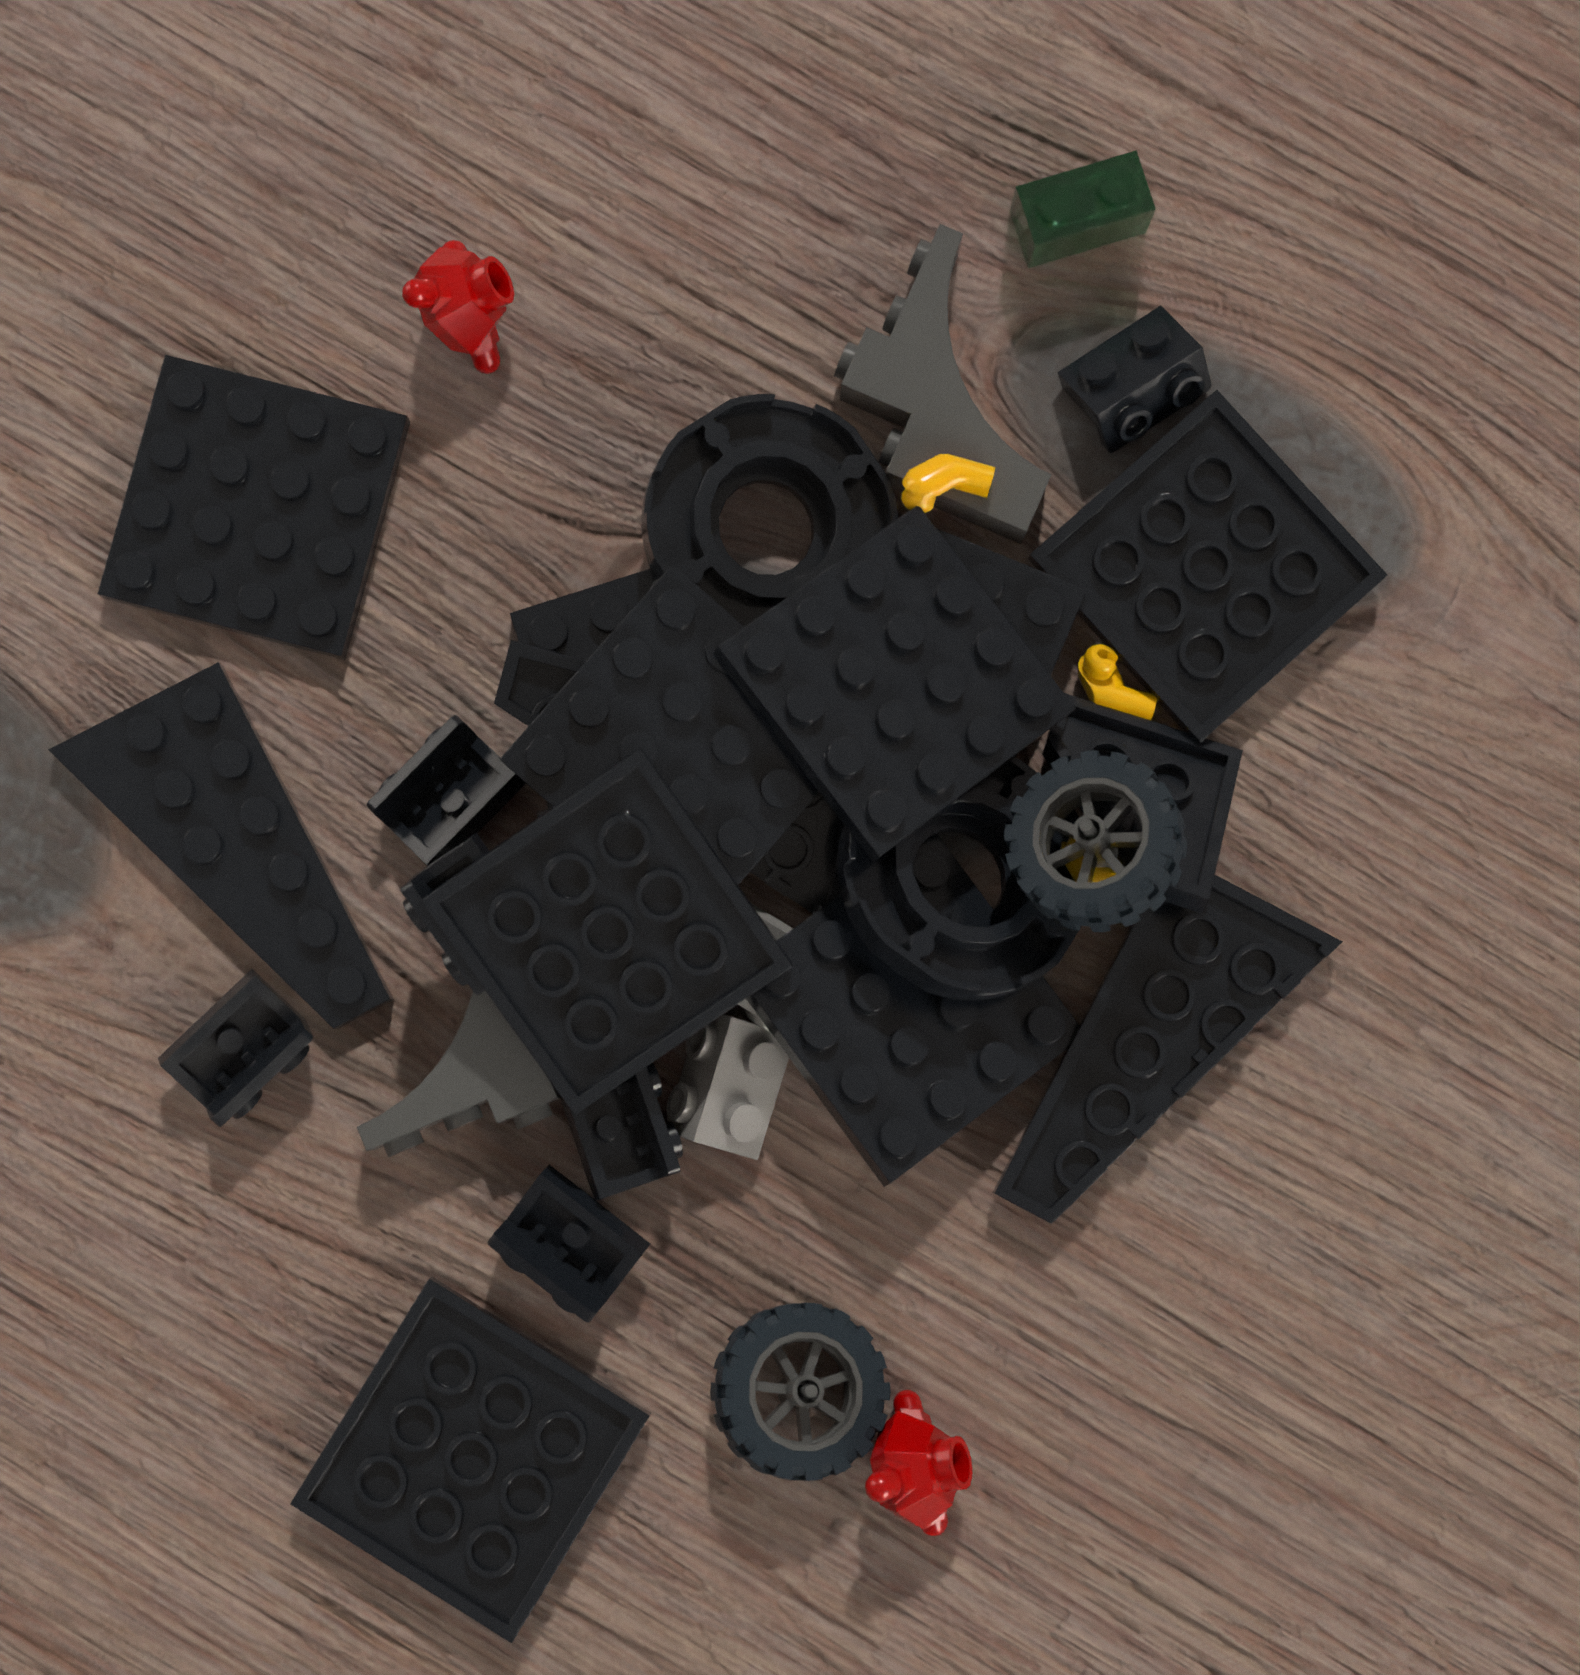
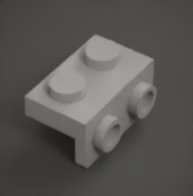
(728, 1086)

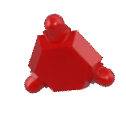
(462, 301)
(917, 1466)

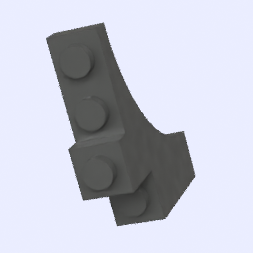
(919, 387)
(479, 1067)

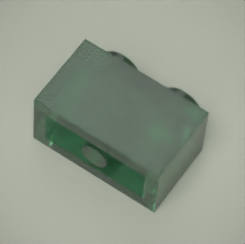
(1082, 209)

